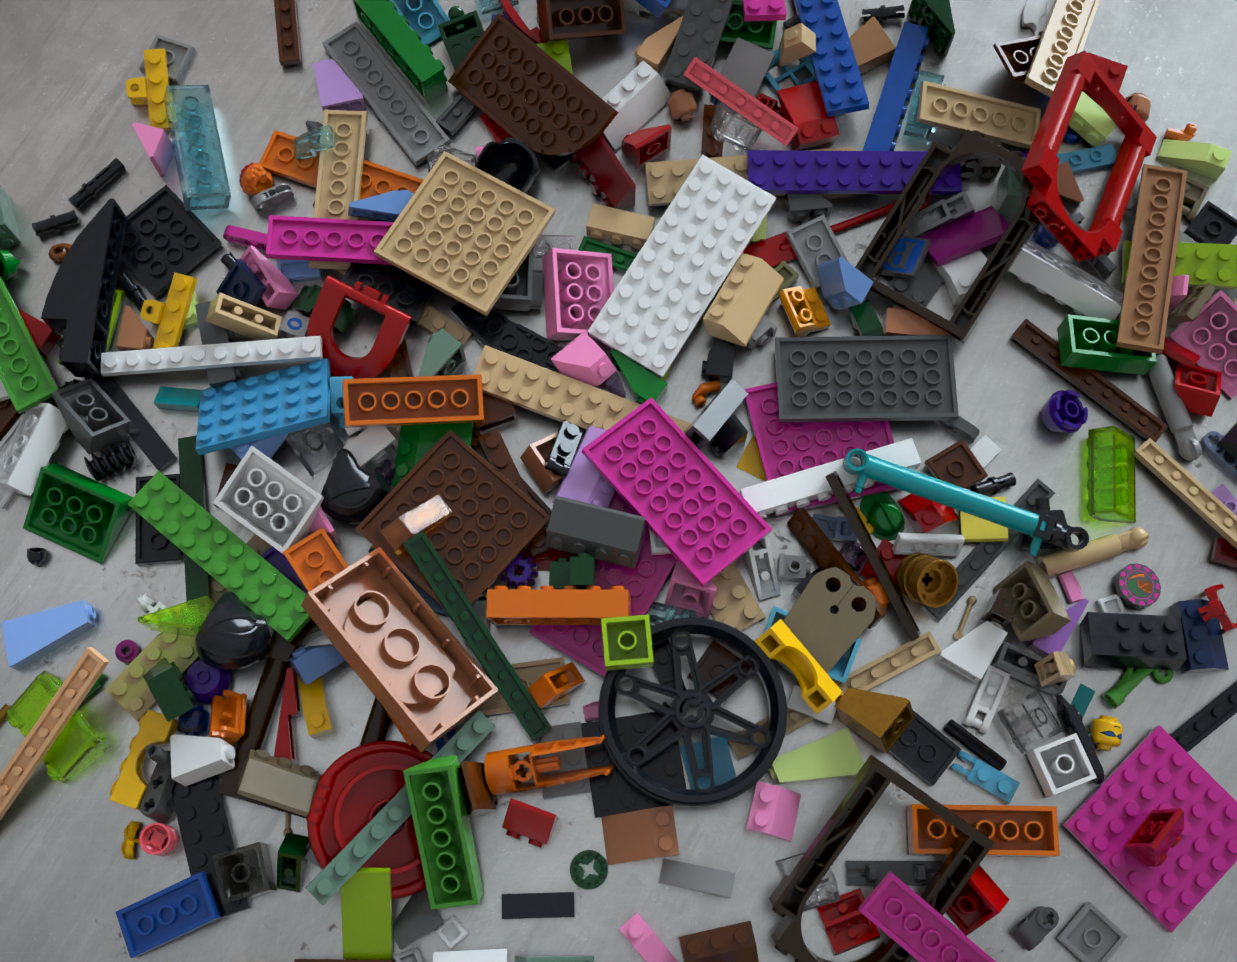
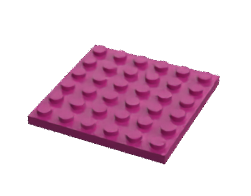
(804, 445)
(1158, 778)

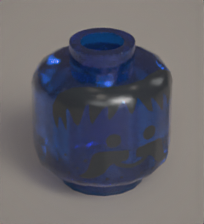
(194, 722)

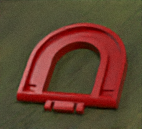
(386, 343)

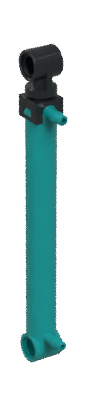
(1038, 527)

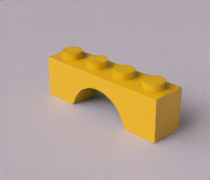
(815, 683)
(131, 783)

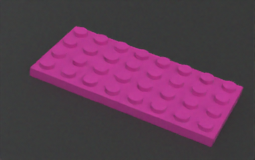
(677, 491)
(644, 584)

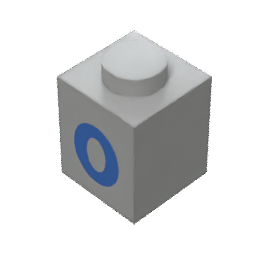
(294, 325)

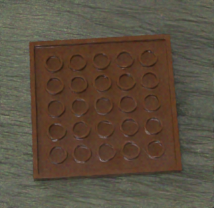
(488, 521)

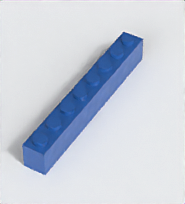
(897, 88)

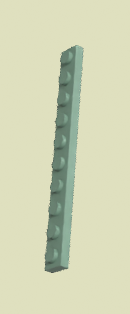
(390, 816)

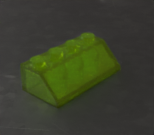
(1111, 475)

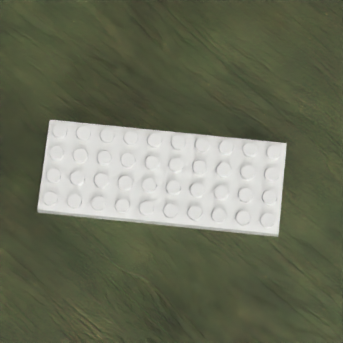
(682, 266)

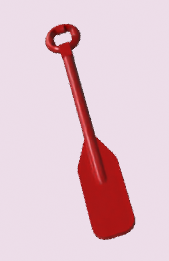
(778, 249)

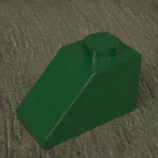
(291, 862)

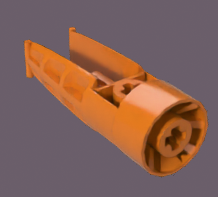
(505, 770)

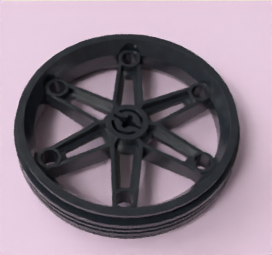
(774, 736)

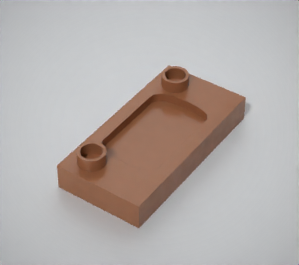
(399, 648)

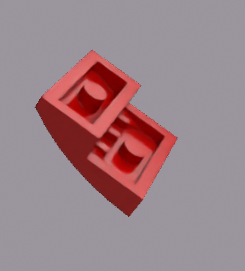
(845, 924)

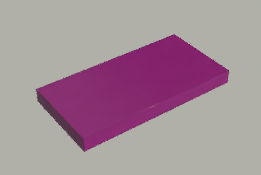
(965, 236)

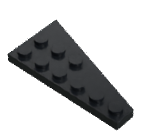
(507, 336)

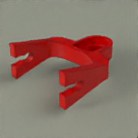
(1216, 609)

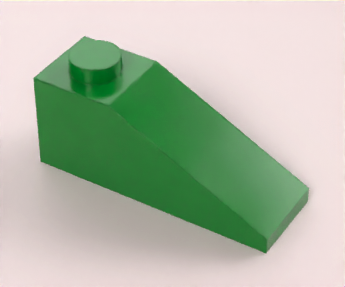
(637, 379)

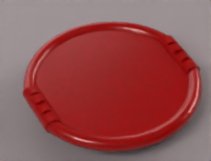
(352, 794)

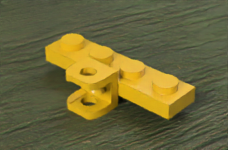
(152, 89)
(172, 314)

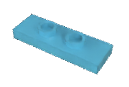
(1089, 158)

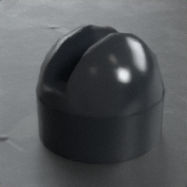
(36, 554)

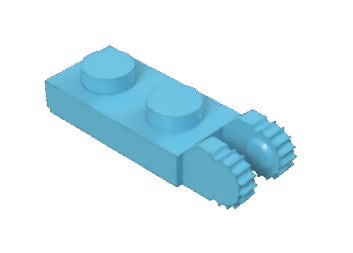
(987, 778)

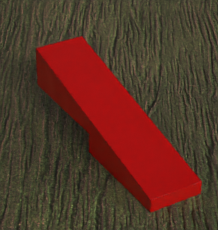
(289, 709)

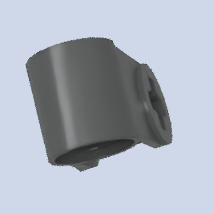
(1032, 930)

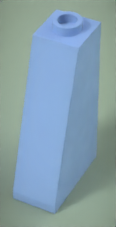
(43, 632)

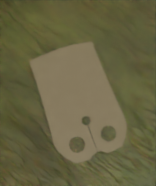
(819, 630)

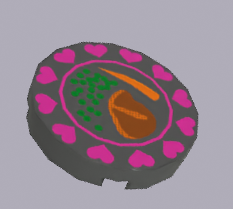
(1137, 585)

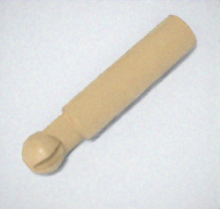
(1095, 551)

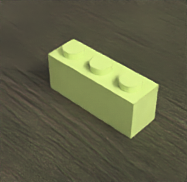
(1091, 121)

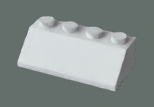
(637, 101)
(31, 448)

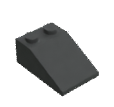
(92, 415)

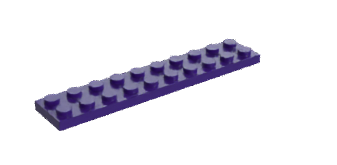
(841, 172)

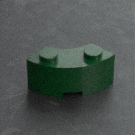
(306, 301)

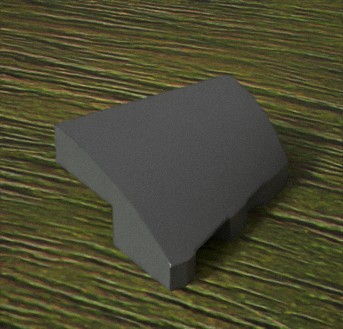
(415, 920)

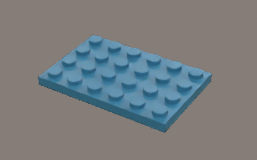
(263, 406)

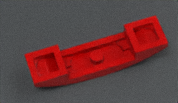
(512, 16)

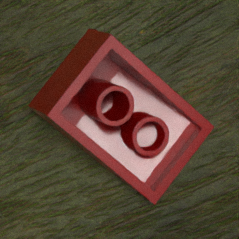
(805, 109)
(1156, 835)

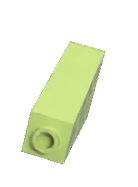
(821, 760)

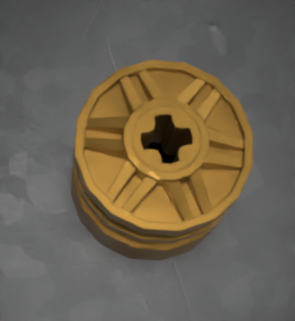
(927, 579)

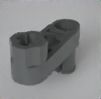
(156, 796)

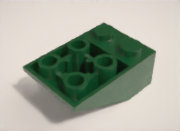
(938, 18)

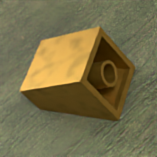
(875, 716)

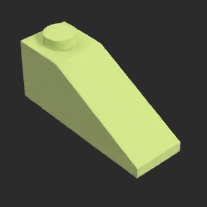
(1195, 156)

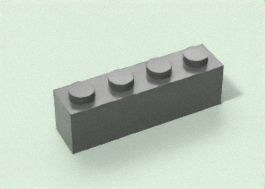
(215, 335)

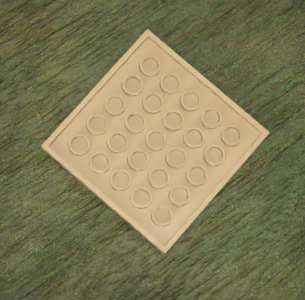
(465, 232)

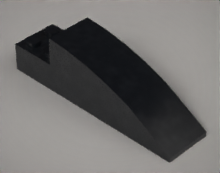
(85, 290)

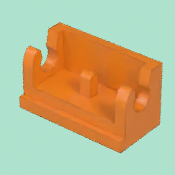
(228, 716)

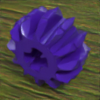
(528, 573)

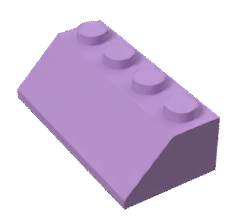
(583, 479)

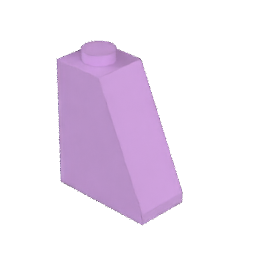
(335, 88)

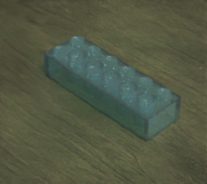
(197, 147)

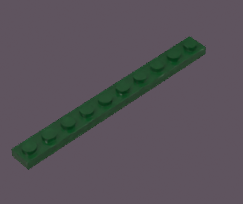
(477, 635)

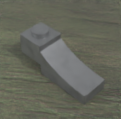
(941, 214)

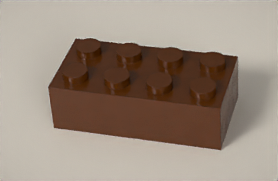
(580, 19)

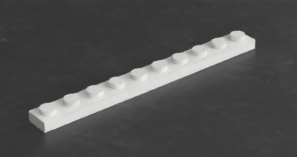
(211, 356)

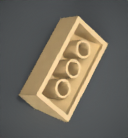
(742, 300)

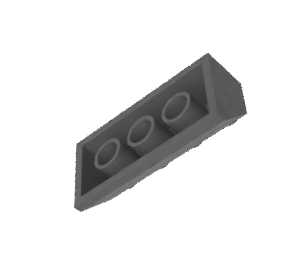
(595, 531)

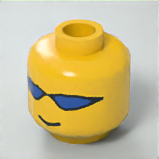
(1106, 732)

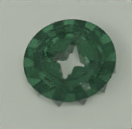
(577, 872)

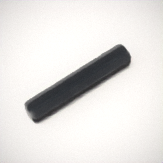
(975, 745)

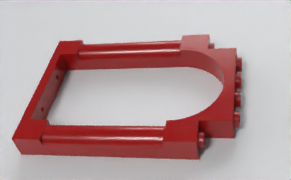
(1042, 160)

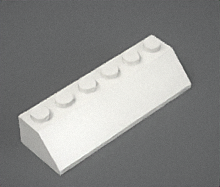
(1066, 282)

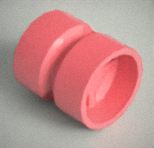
(159, 839)

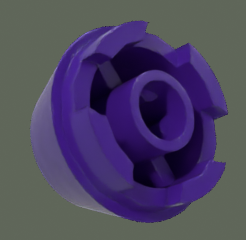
(1064, 412)
(206, 681)

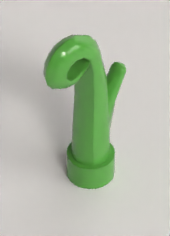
(1130, 680)

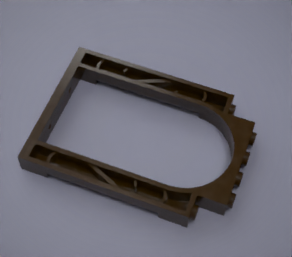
(933, 167)
(266, 703)
(870, 783)

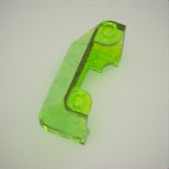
(77, 743)

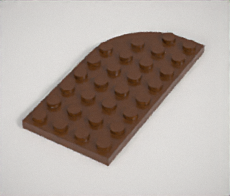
(530, 92)

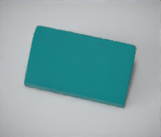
(178, 398)

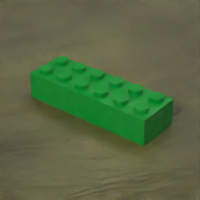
(403, 46)

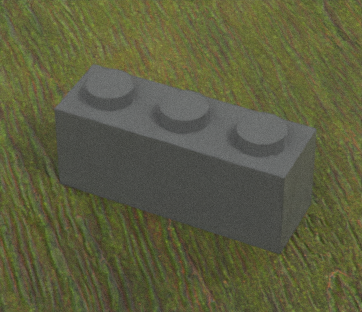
(1021, 666)

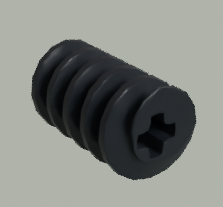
(111, 461)

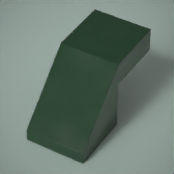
(865, 319)

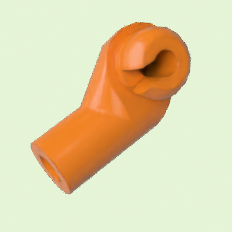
(1183, 135)
(699, 395)

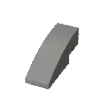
(697, 878)

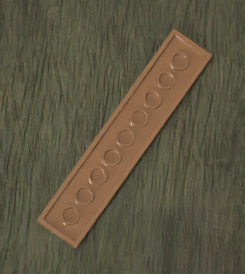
(1152, 259)

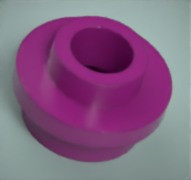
(134, 651)

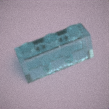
(912, 127)

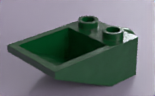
(460, 33)

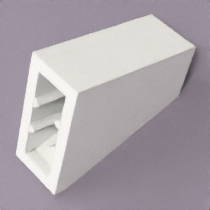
(974, 651)
(199, 758)

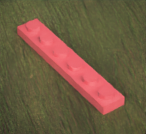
(741, 101)

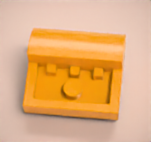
(804, 310)

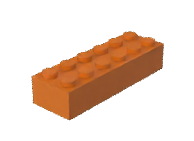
(412, 400)
(556, 606)
(1013, 829)

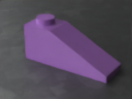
(1048, 644)

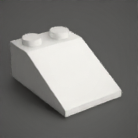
(961, 274)

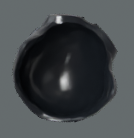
(510, 162)
(351, 491)
(232, 635)

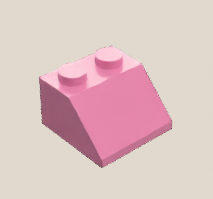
(773, 811)

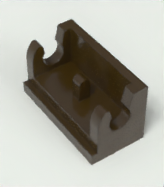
(997, 610)

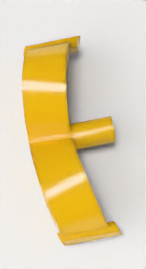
(128, 843)

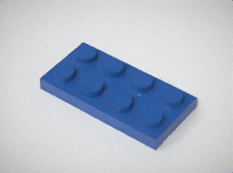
(167, 914)

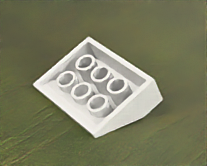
(269, 500)

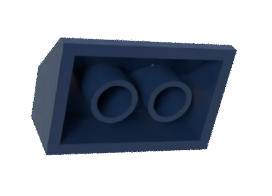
(1202, 639)

